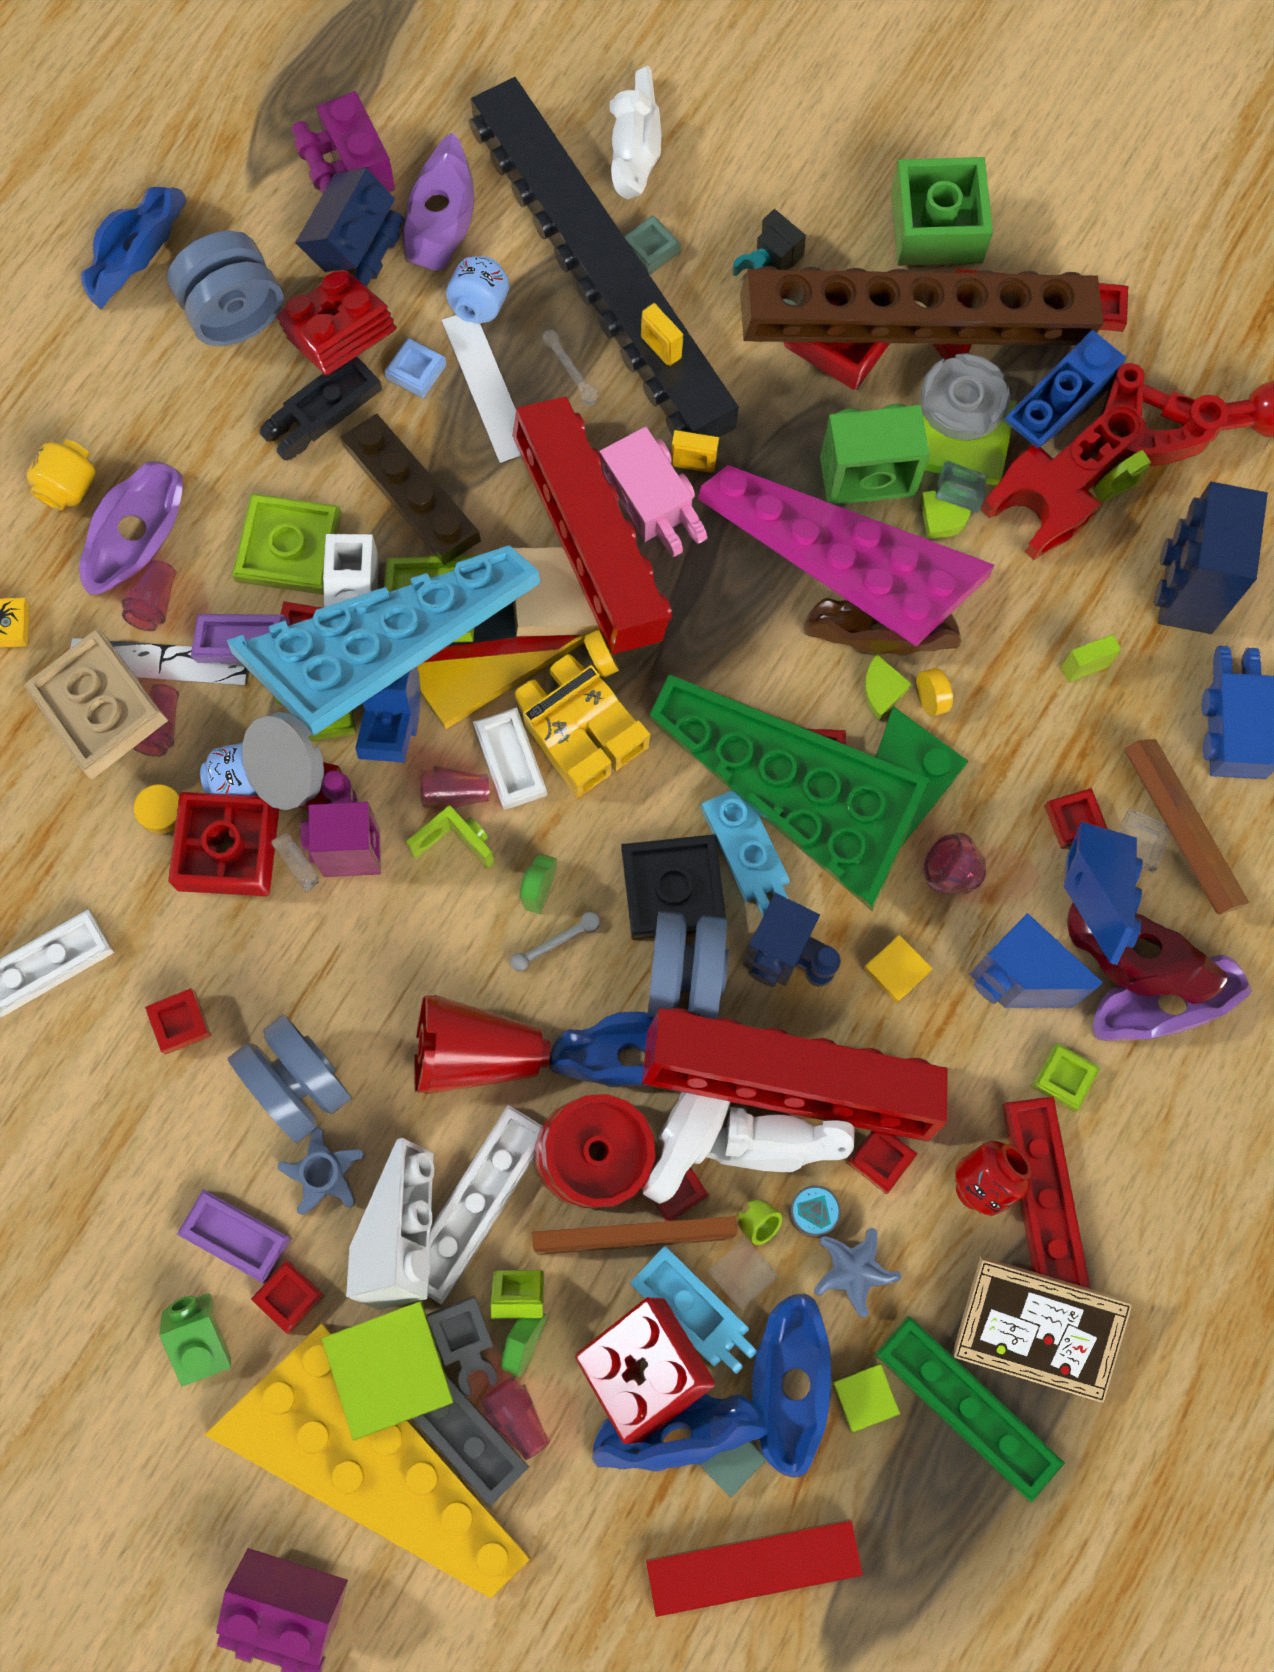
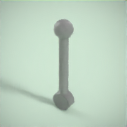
(589, 924)

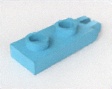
(746, 848)
(700, 1312)

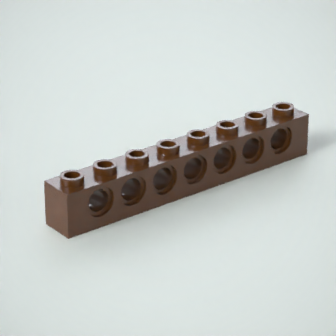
(902, 320)

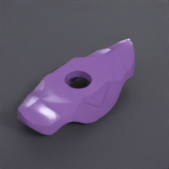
(431, 235)
(149, 495)
(1139, 1017)

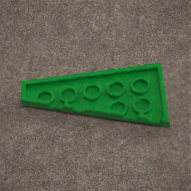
(818, 793)

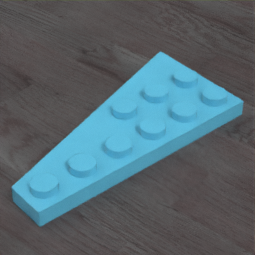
(372, 640)

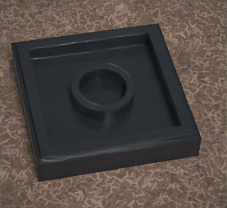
(671, 877)

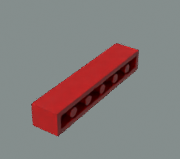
(591, 525)
(795, 1074)

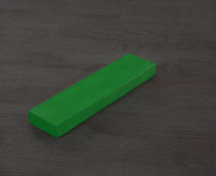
(969, 1409)

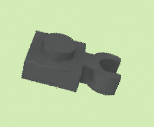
(461, 1337)

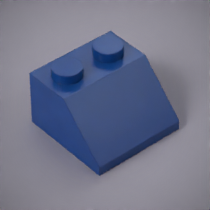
(1033, 971)

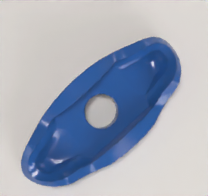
(141, 227)
(595, 1051)
(793, 1340)
(714, 1428)

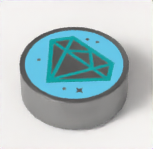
(815, 1211)

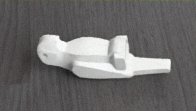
(635, 136)
(684, 1140)
(779, 1142)

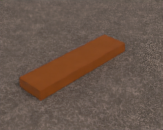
(1186, 826)
(634, 1235)

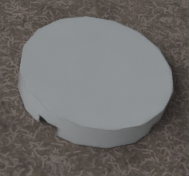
(964, 397)
(282, 761)

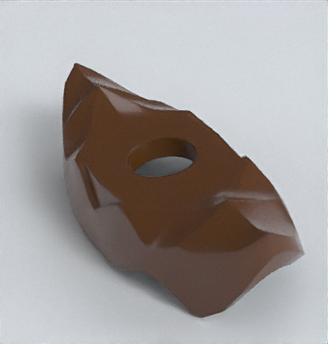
(850, 625)

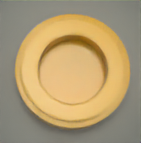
(600, 654)
(934, 691)
(157, 808)

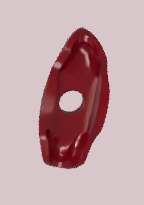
(1175, 971)

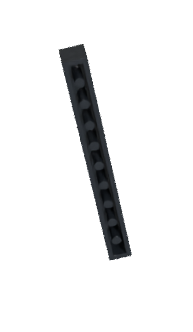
(598, 258)

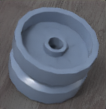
(225, 288)
(689, 968)
(290, 1078)

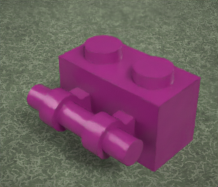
(349, 138)
(342, 834)
(280, 1612)

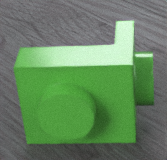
(193, 1339)

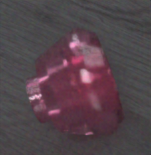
(954, 865)

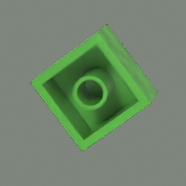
(941, 211)
(874, 454)

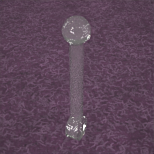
(589, 393)

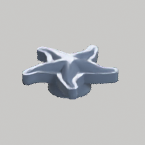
(322, 1173)
(854, 1270)

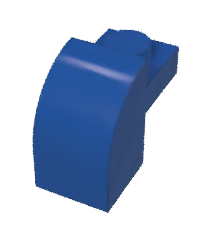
(390, 720)

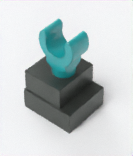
(778, 246)

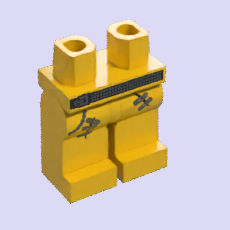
(581, 725)

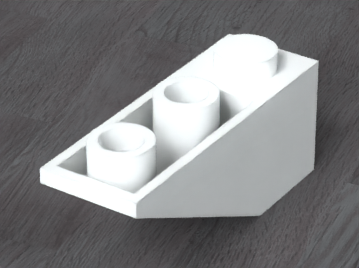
(349, 567)
(393, 1239)

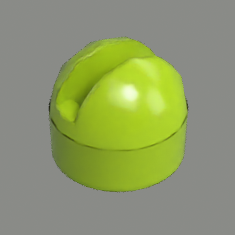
(760, 1221)

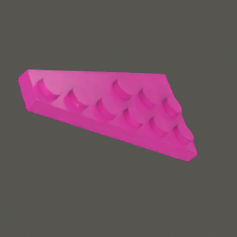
(877, 567)

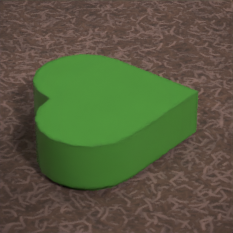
(537, 883)
(521, 1344)

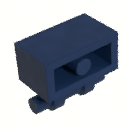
(352, 226)
(786, 942)

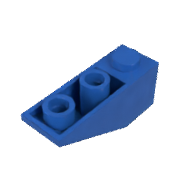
(1067, 390)
(1102, 885)

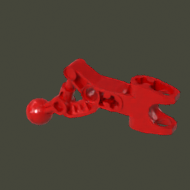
(1060, 485)

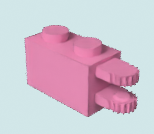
(651, 489)

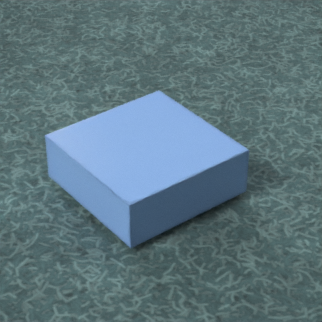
(415, 368)

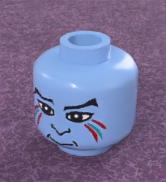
(477, 287)
(225, 772)

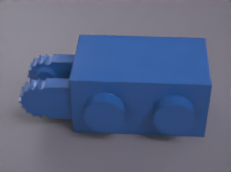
(1239, 718)

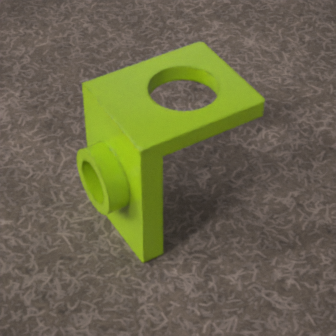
(468, 832)

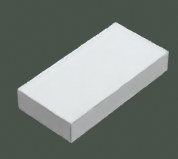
(510, 758)

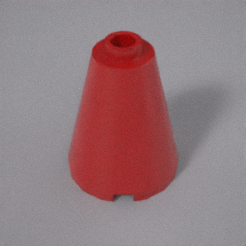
(473, 1047)

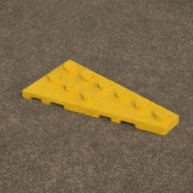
(382, 1481)

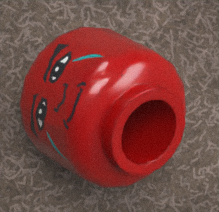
(992, 1177)

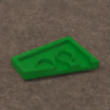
(919, 751)

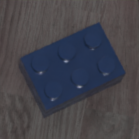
(1211, 557)

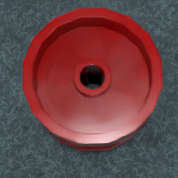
(623, 1156)

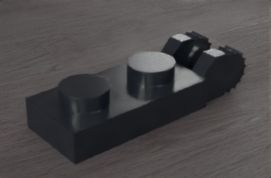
(320, 407)

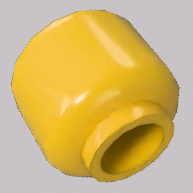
(60, 474)

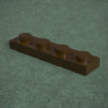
(411, 489)

